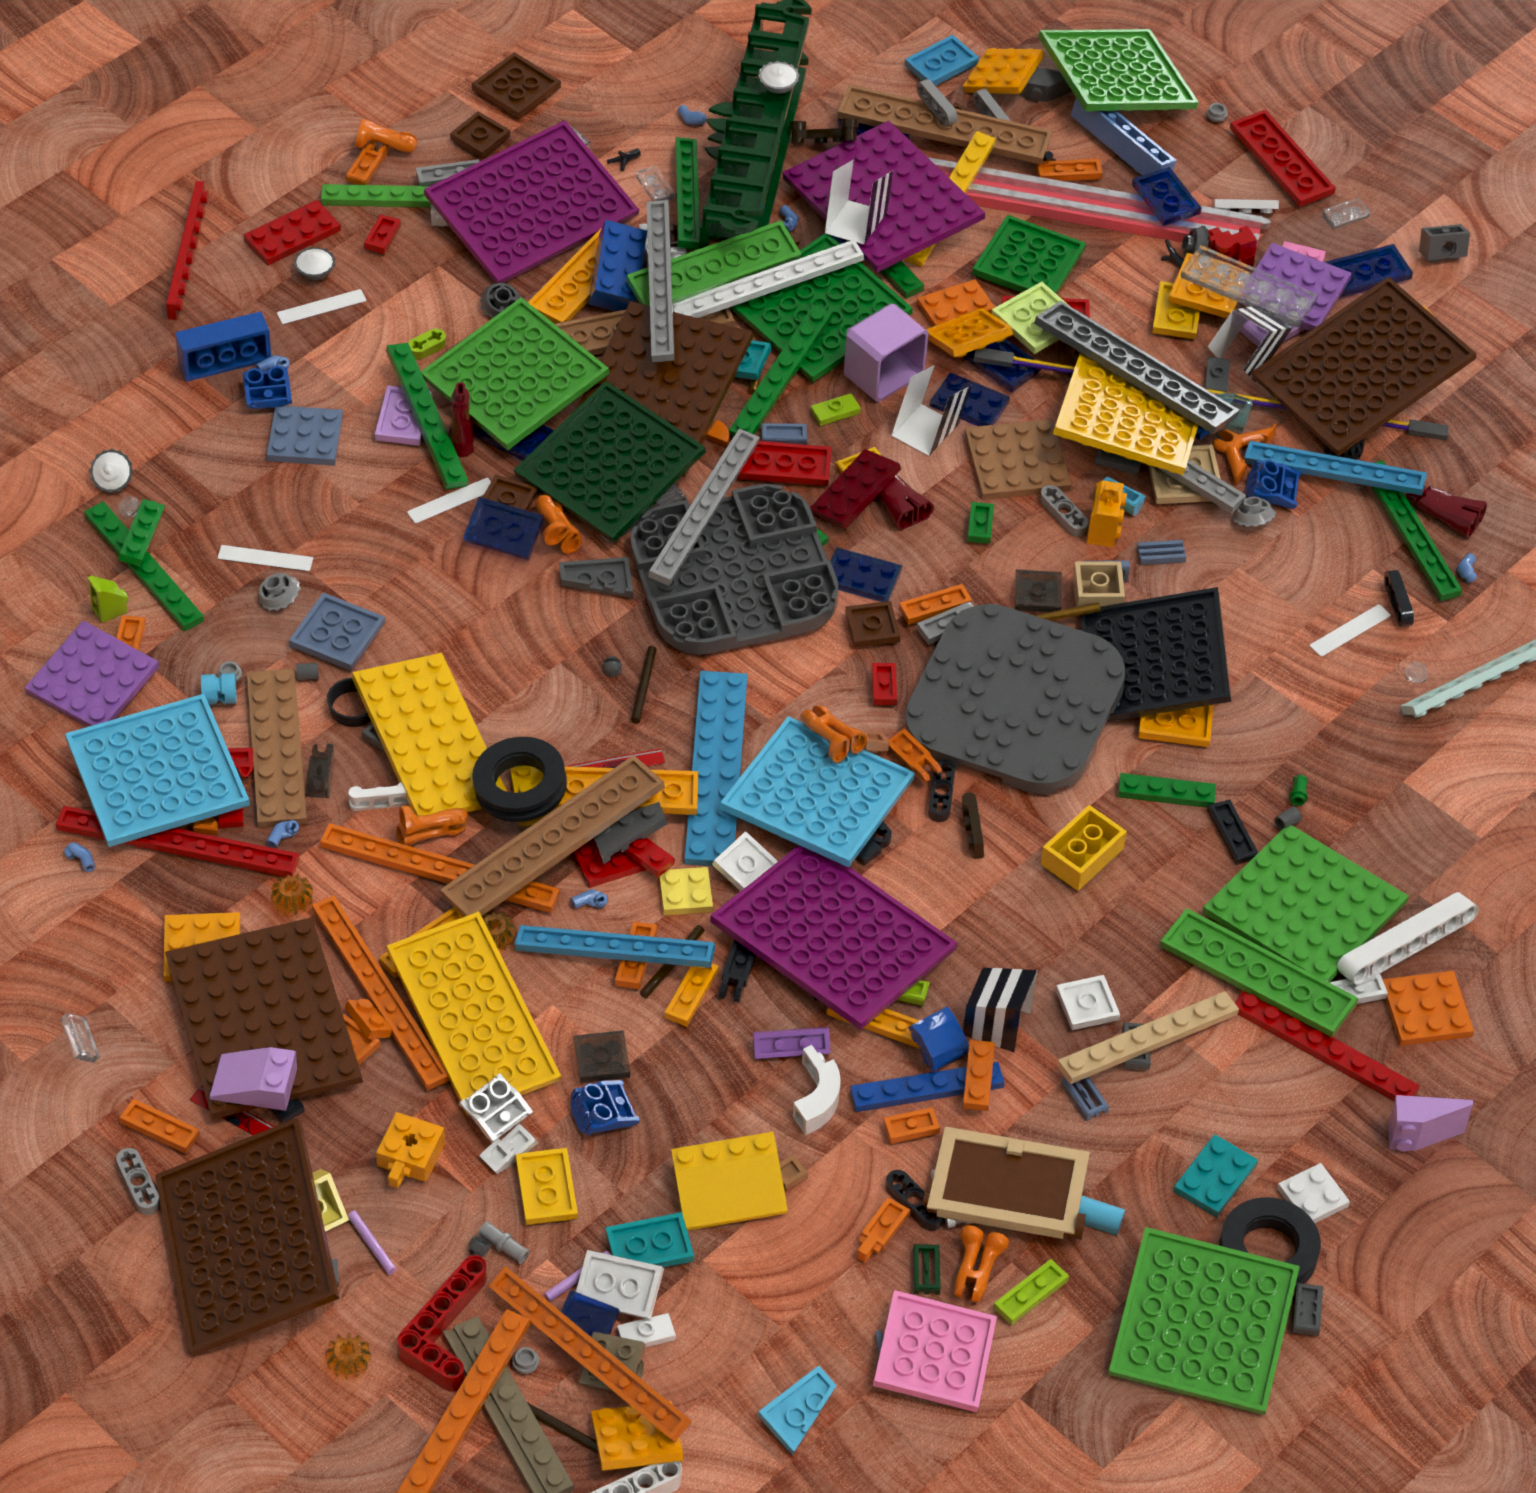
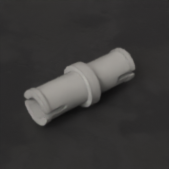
(503, 1242)

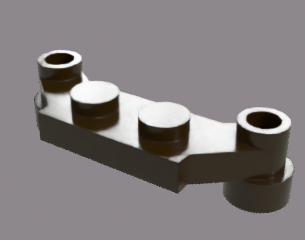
(839, 135)

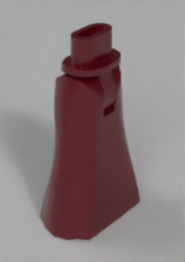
(461, 426)
(905, 504)
(1455, 511)

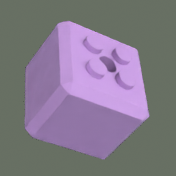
(885, 352)

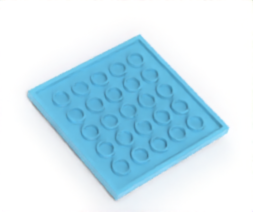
(156, 770)
(811, 799)

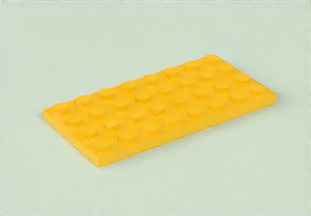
(424, 731)
(472, 1008)

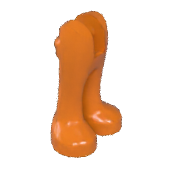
(370, 131)
(559, 526)
(835, 732)
(418, 828)
(972, 1239)

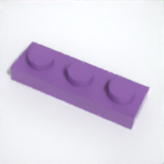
(790, 1042)

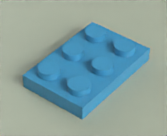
(942, 60)

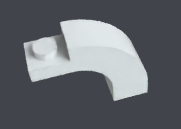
(821, 1104)

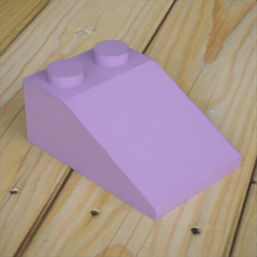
(256, 1077)
(1426, 1121)

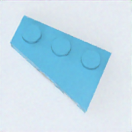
(797, 1408)

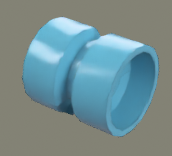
(219, 688)

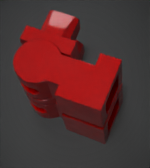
(1236, 246)

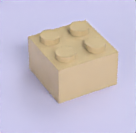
(1098, 583)

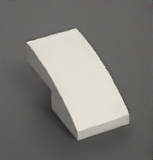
(503, 1152)

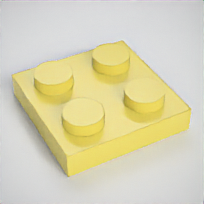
(686, 891)

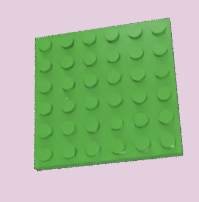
(1118, 70)
(516, 372)
(1305, 903)
(1204, 1320)

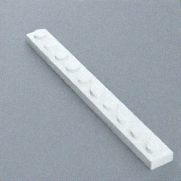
(770, 280)

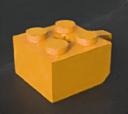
(1106, 514)
(410, 1149)

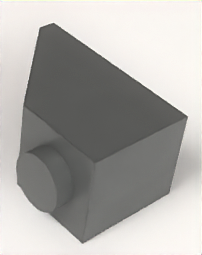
(1046, 85)

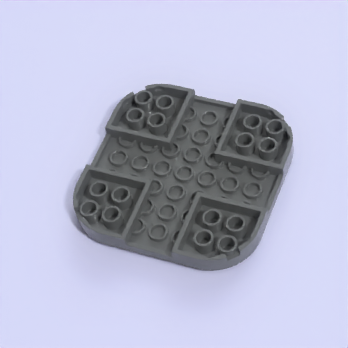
(747, 578)
(1016, 697)

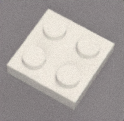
(744, 861)
(1087, 1002)
(1314, 1193)

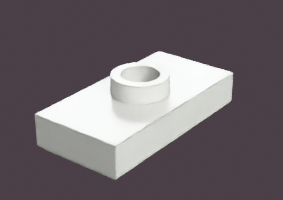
(651, 1332)

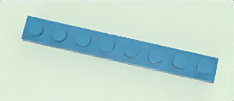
(1339, 468)
(615, 946)

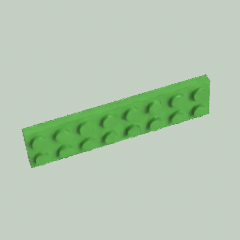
(722, 263)
(1259, 972)

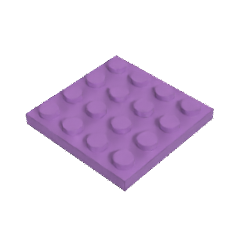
(1308, 274)
(92, 676)

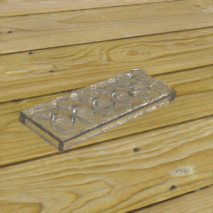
(1249, 285)

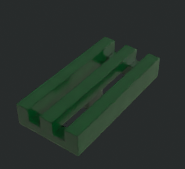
(926, 1287)

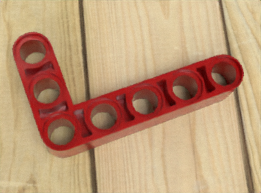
(438, 1321)

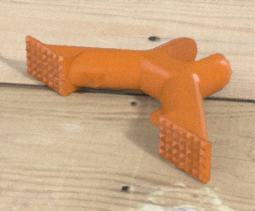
(1234, 445)

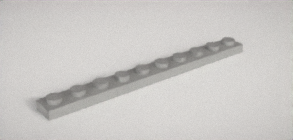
(660, 281)
(703, 507)

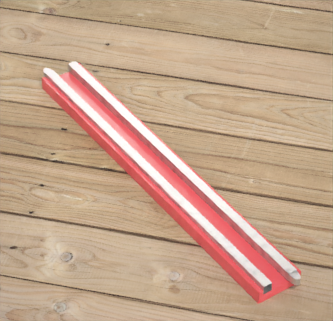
(1091, 205)

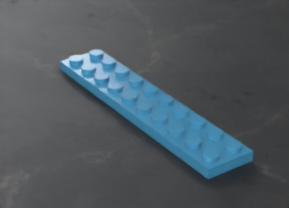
(718, 763)

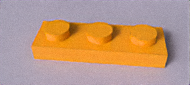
(690, 994)

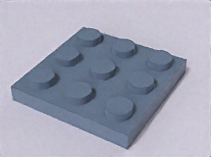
(305, 435)
(337, 631)

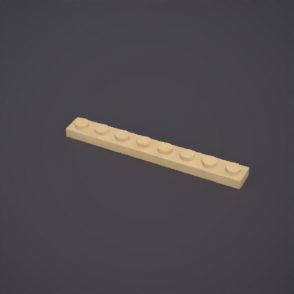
(1147, 1037)

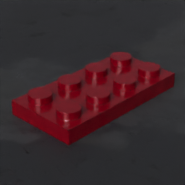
(855, 489)

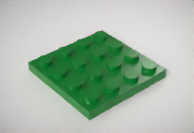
(1028, 254)

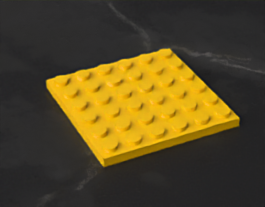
(1123, 419)

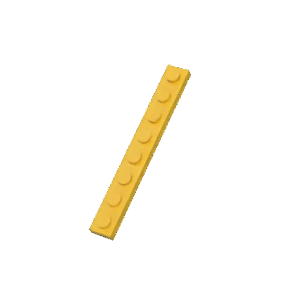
(963, 177)

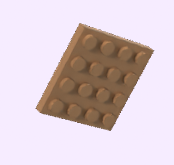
(1016, 458)

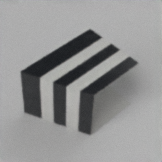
(852, 219)
(1275, 327)
(922, 426)
(997, 1004)

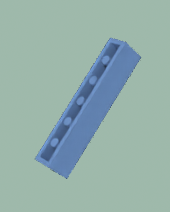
(1124, 139)

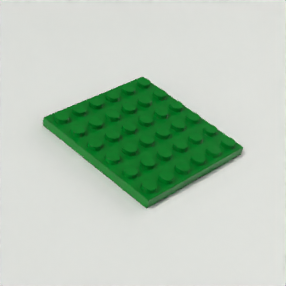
(847, 292)

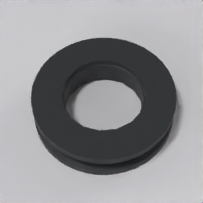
(521, 805)
(1279, 1215)

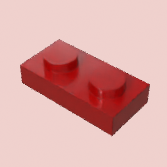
(382, 234)
(884, 684)
(650, 856)

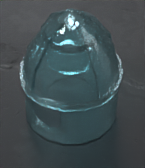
(1243, 404)

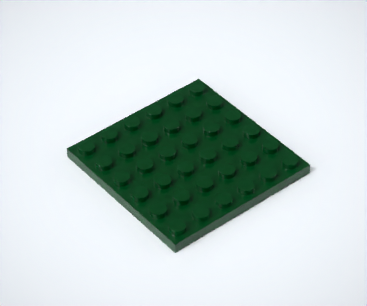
(610, 461)

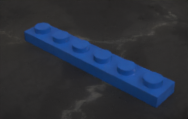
(916, 1088)

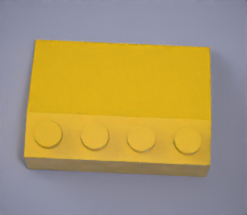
(729, 1181)

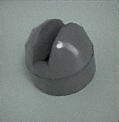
(612, 666)
(478, 1246)

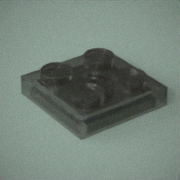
(1038, 591)
(601, 1056)

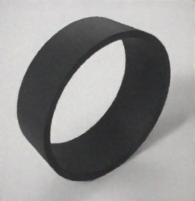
(338, 689)

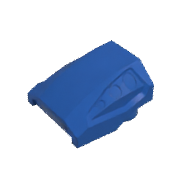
(267, 388)
(1273, 483)
(939, 1038)
(602, 1107)

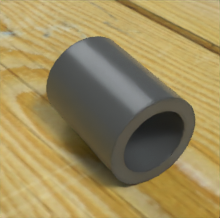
(307, 671)
(1288, 817)

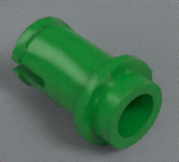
(1298, 794)

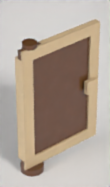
(1009, 1184)

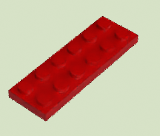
(1282, 158)

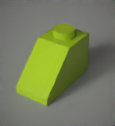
(107, 598)

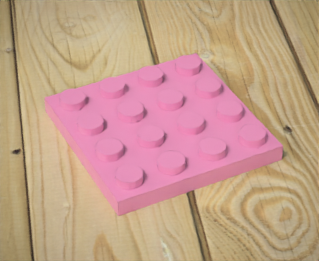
(935, 1351)

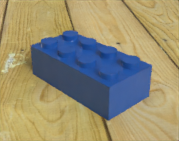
(617, 254)
(223, 346)

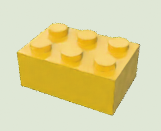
(1083, 847)

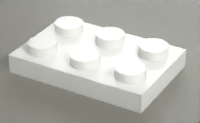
(621, 1283)

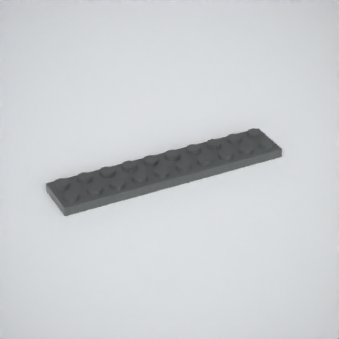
(1137, 367)

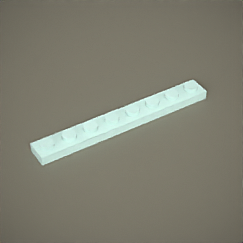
(1470, 680)

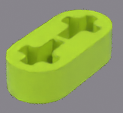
(427, 343)

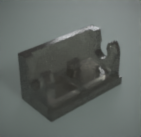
(320, 772)

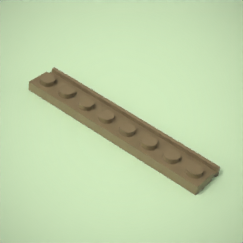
(512, 1416)

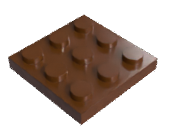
(516, 85)

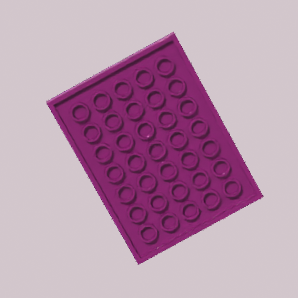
(922, 198)
(530, 202)
(834, 934)

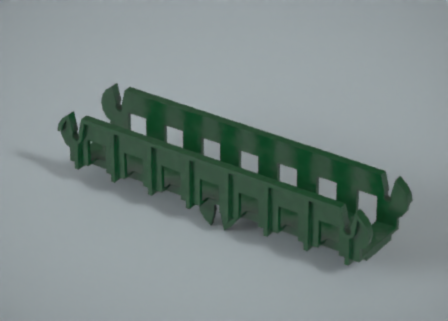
(754, 137)

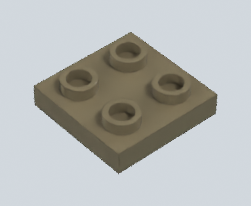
(625, 1350)

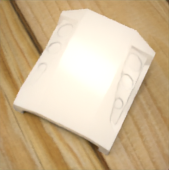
(496, 1107)

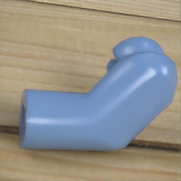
(691, 118)
(791, 218)
(273, 361)
(1465, 568)
(281, 831)
(75, 849)
(589, 897)

